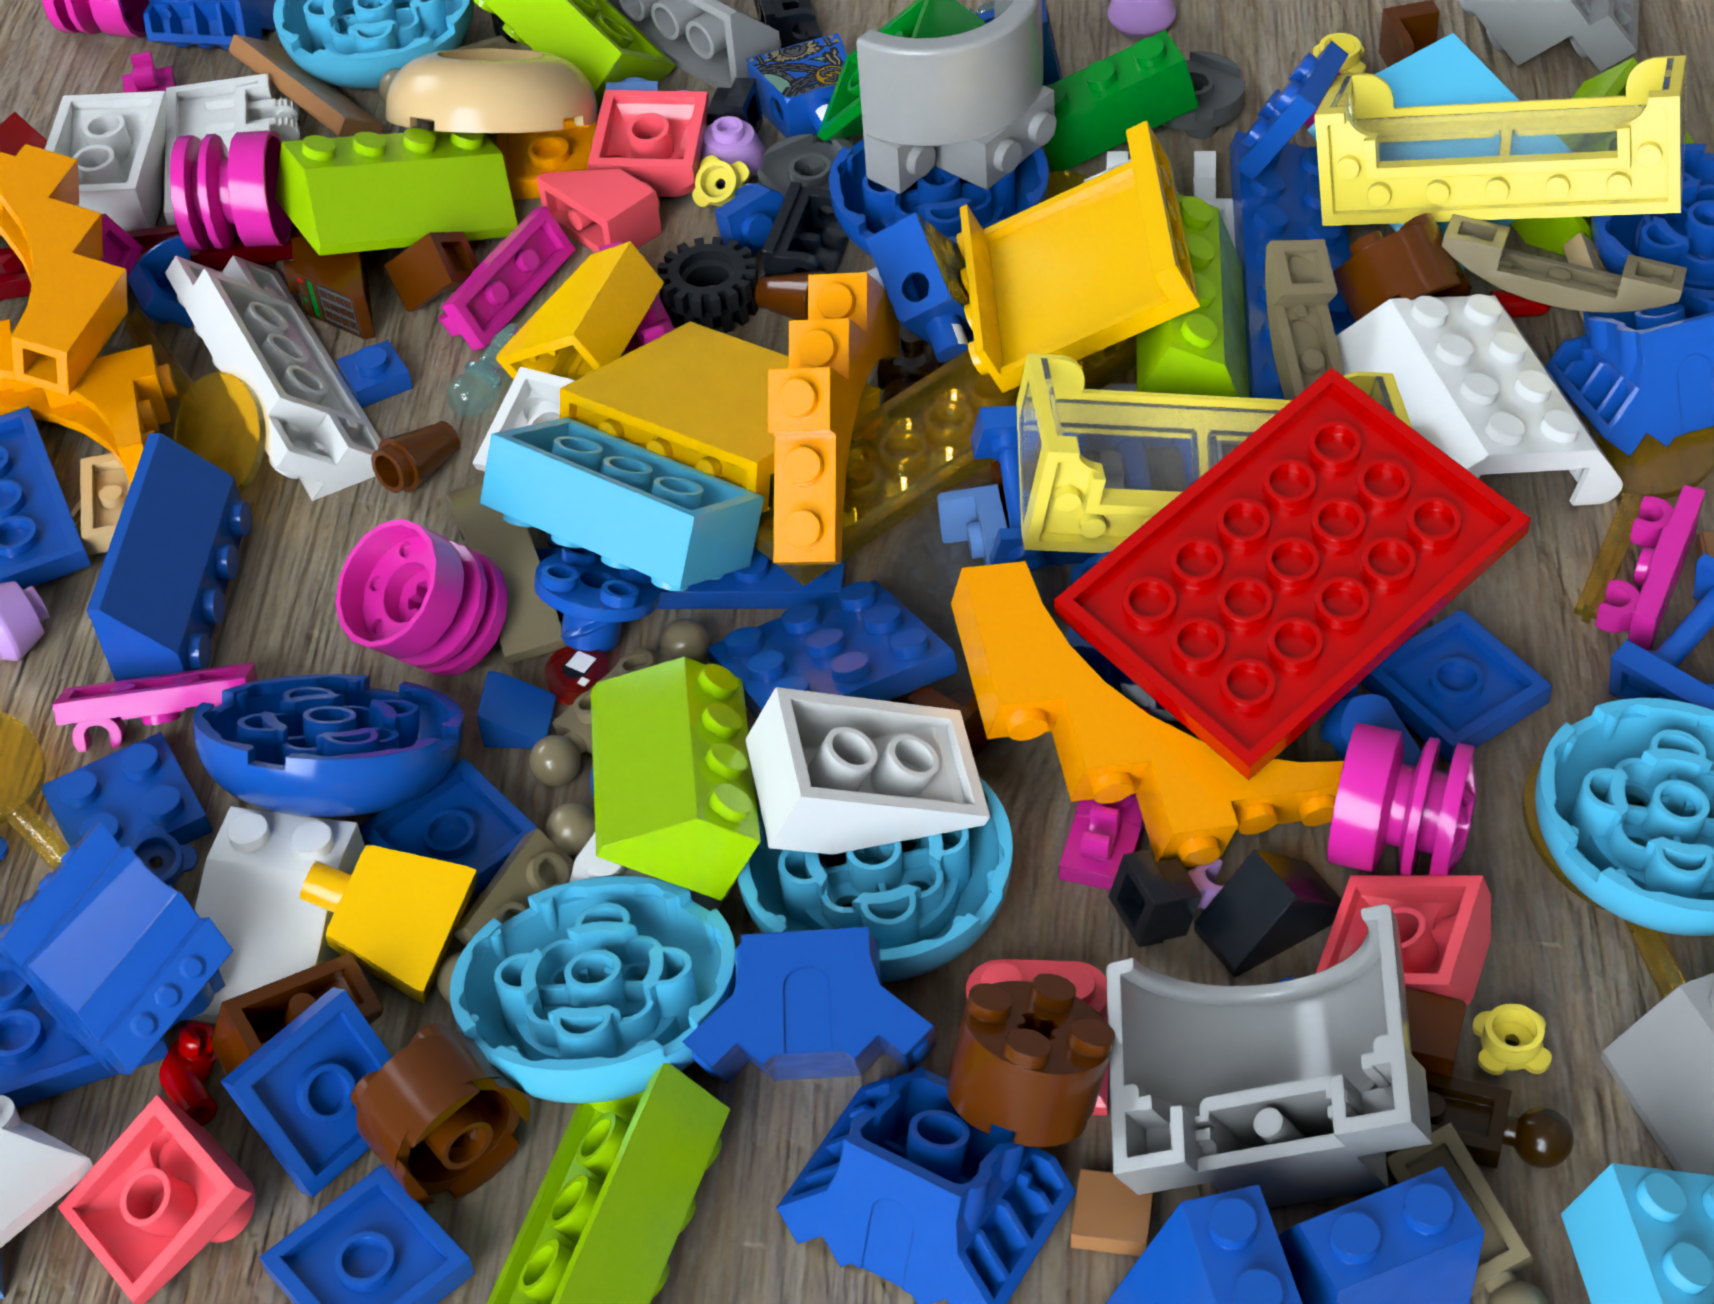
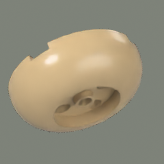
(490, 92)

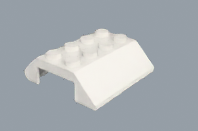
(1478, 389)

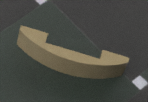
(1556, 283)
(1299, 319)
(530, 623)

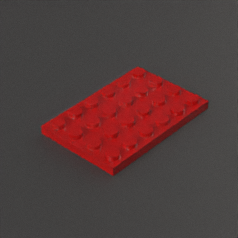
(1290, 571)

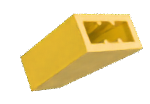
(587, 317)

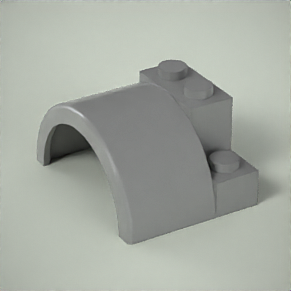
(1525, 28)
(956, 100)
(1267, 1080)

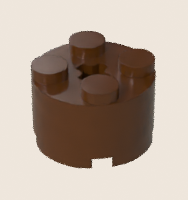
(1399, 266)
(1029, 1060)
(440, 1115)

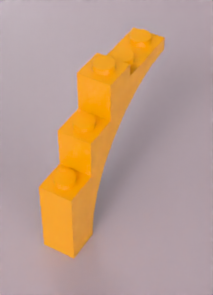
(73, 294)
(113, 403)
(816, 409)
(1106, 744)

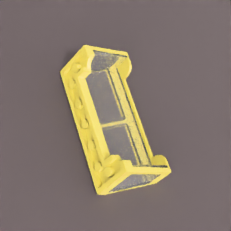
(1503, 156)
(1113, 459)

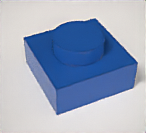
(374, 373)

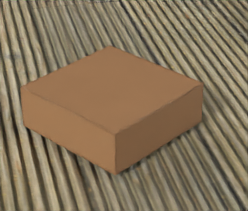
(1110, 1215)

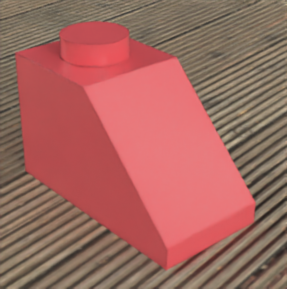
(601, 206)

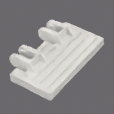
(223, 110)

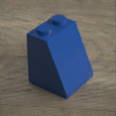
(1389, 1247)
(1213, 1254)

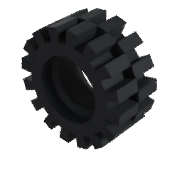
(726, 267)

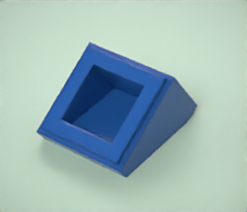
(514, 712)

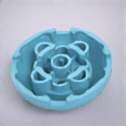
(363, 39)
(1633, 859)
(917, 931)
(593, 986)

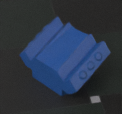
(206, 22)
(1642, 371)
(114, 951)
(809, 1010)
(927, 1195)

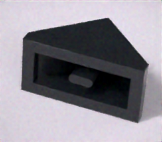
(1266, 910)

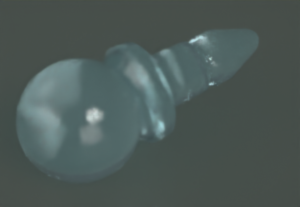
(472, 391)

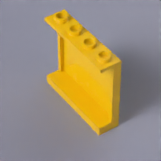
(1078, 267)
(692, 401)

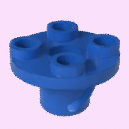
(593, 597)

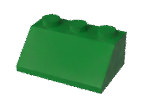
(918, 20)
(1115, 94)

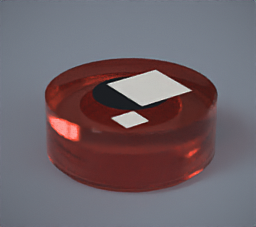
(574, 672)

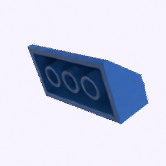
(168, 563)

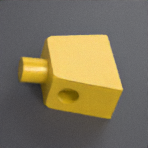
(393, 913)

